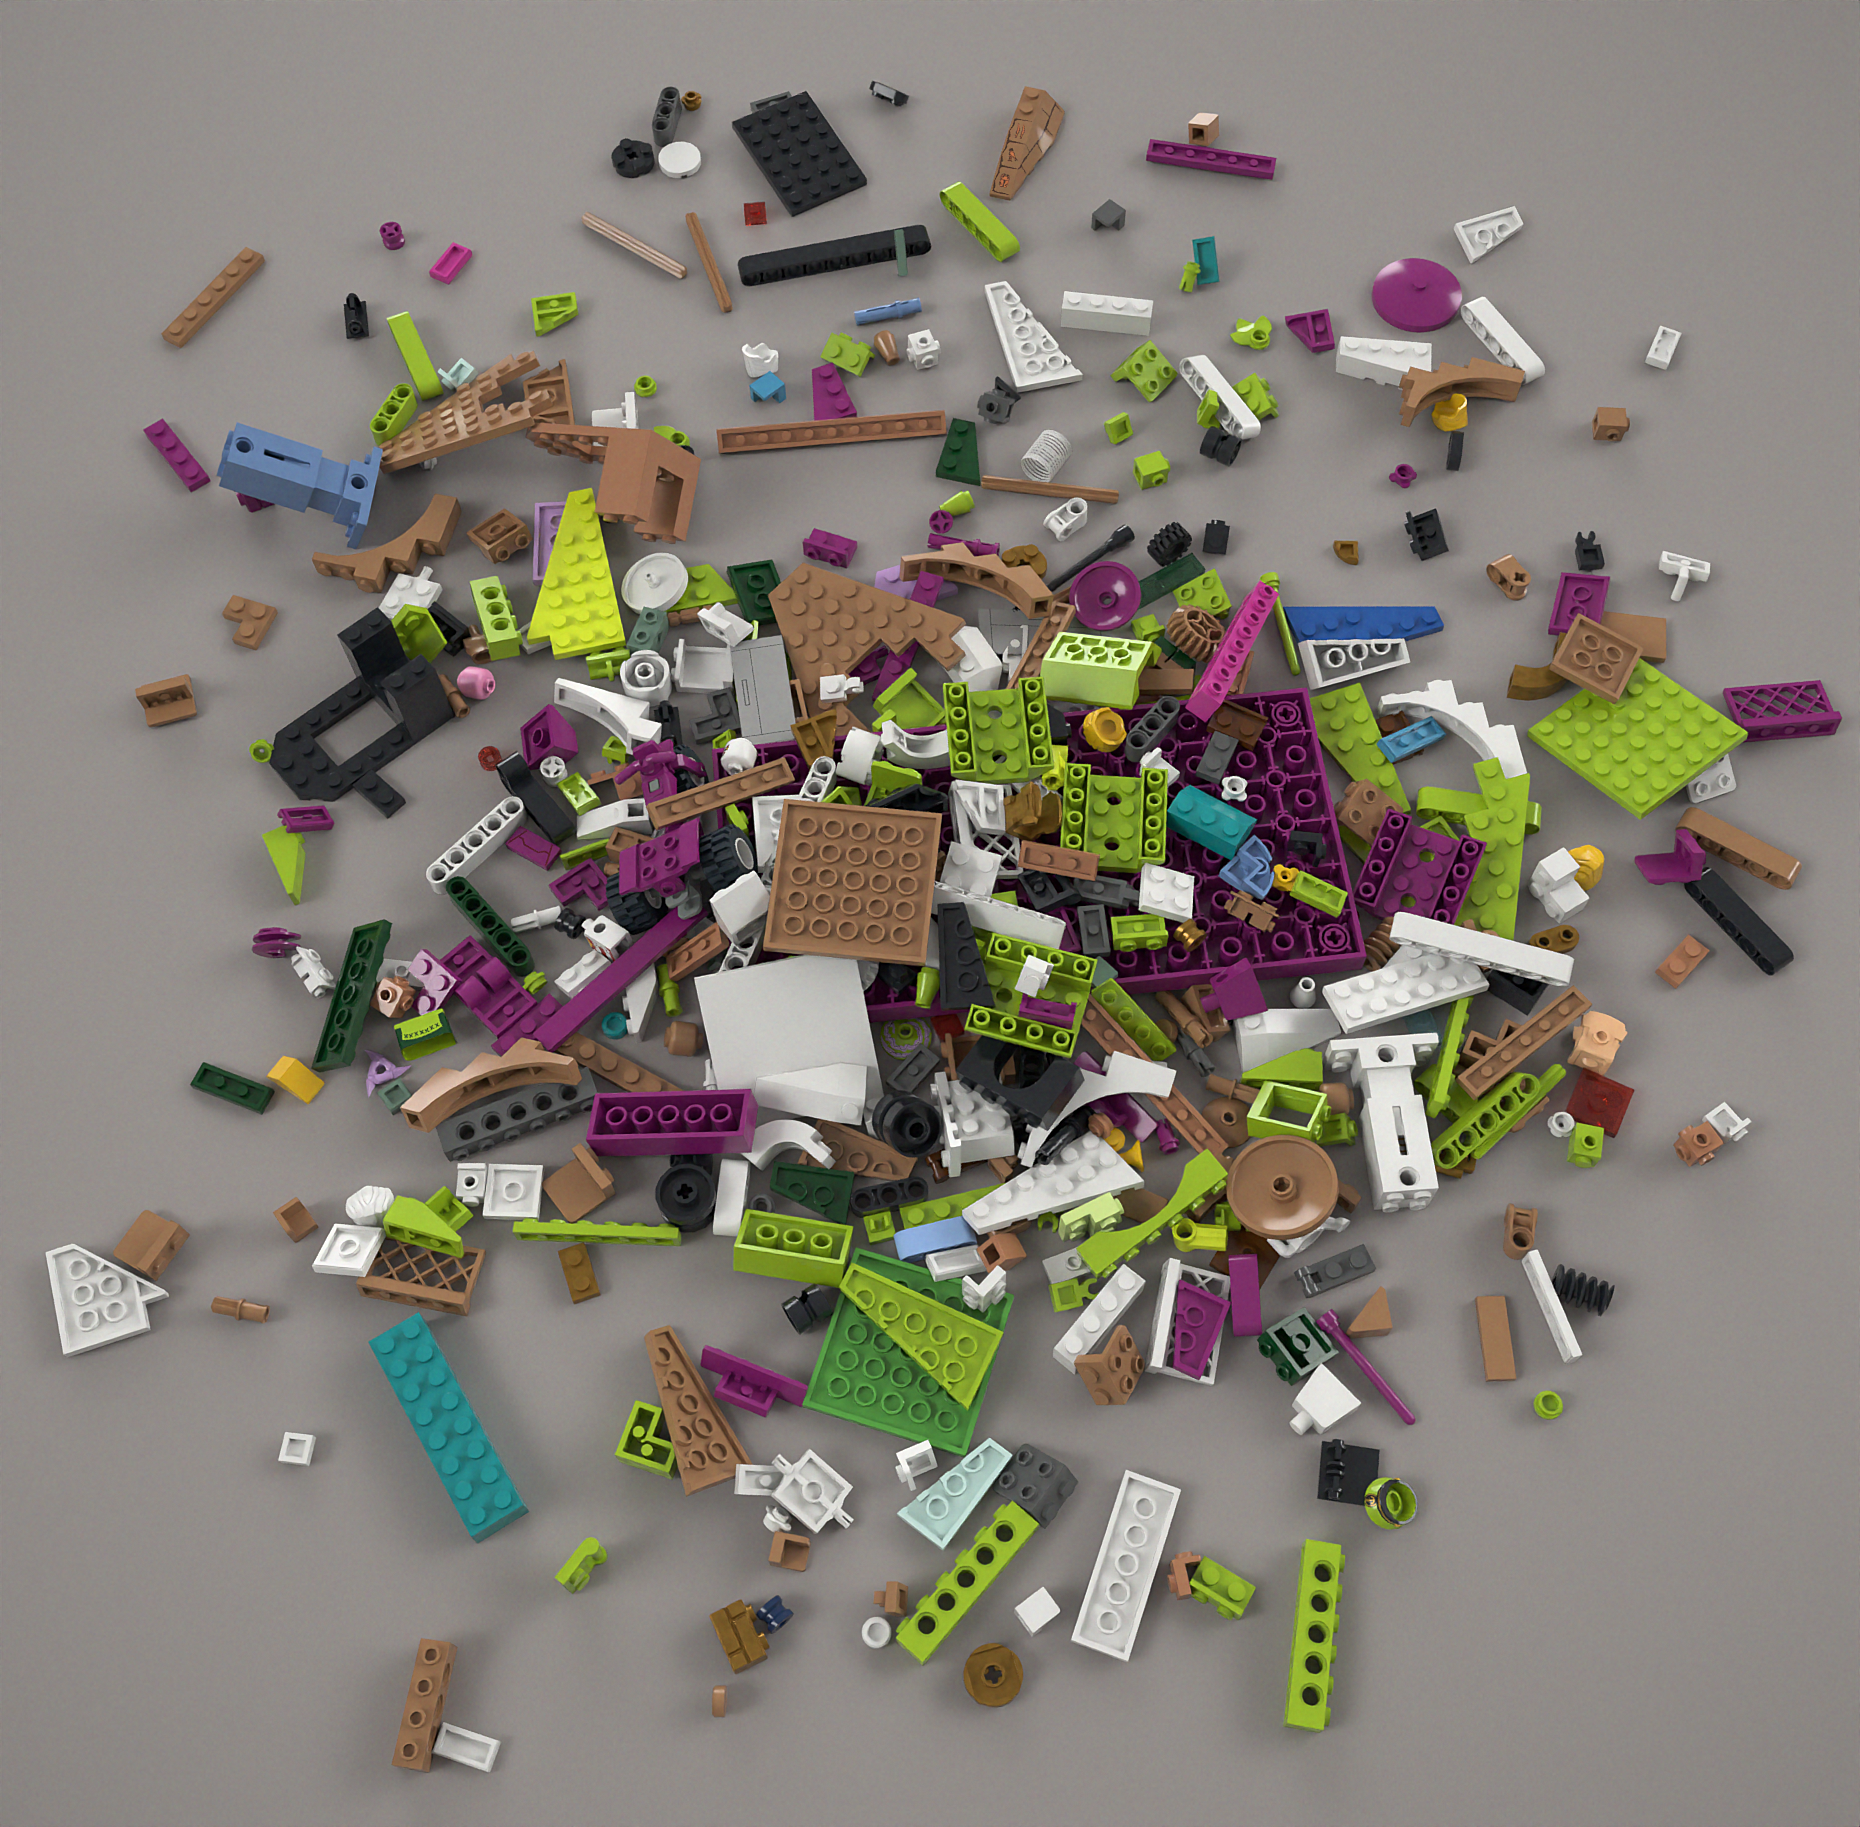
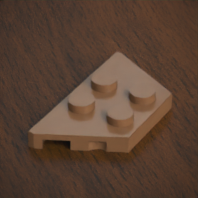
(558, 387)

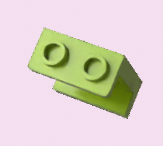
(910, 703)

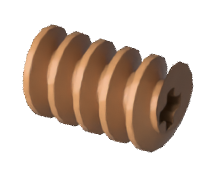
(1379, 946)

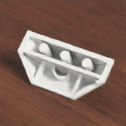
(980, 665)

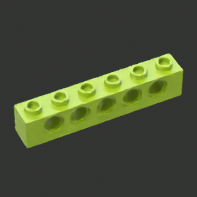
(922, 1645)
(1298, 1713)

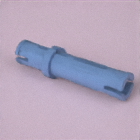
(891, 310)

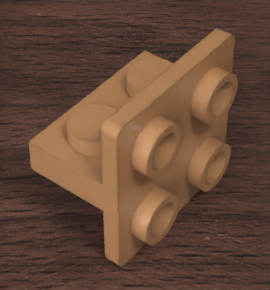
(167, 700)

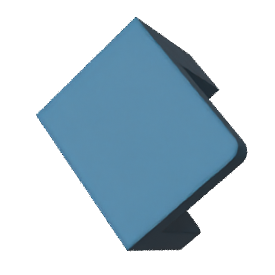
(768, 386)

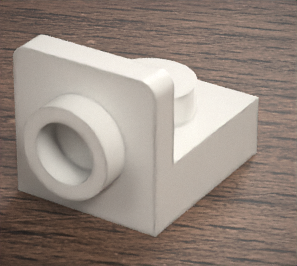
(1154, 760)

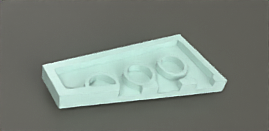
(950, 1501)

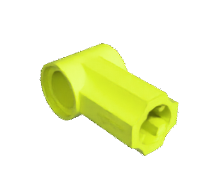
(1055, 778)
(1203, 1236)

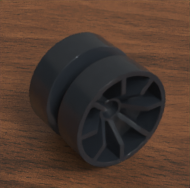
(907, 1123)

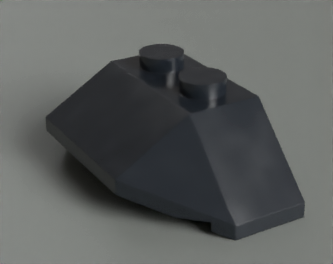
(913, 798)

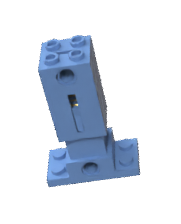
(299, 477)

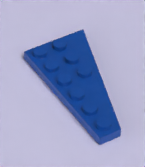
(1362, 622)

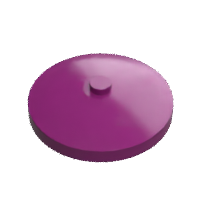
(1416, 295)

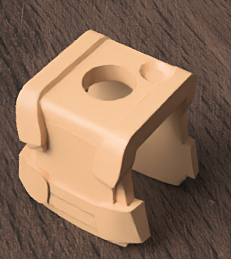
(1596, 1042)

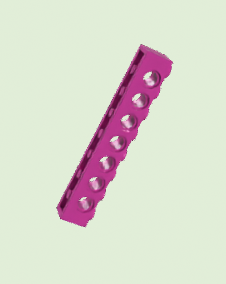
(1232, 651)

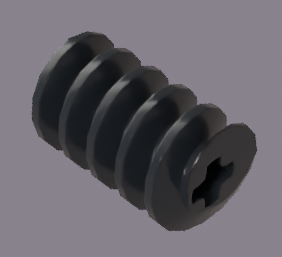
(1582, 1290)

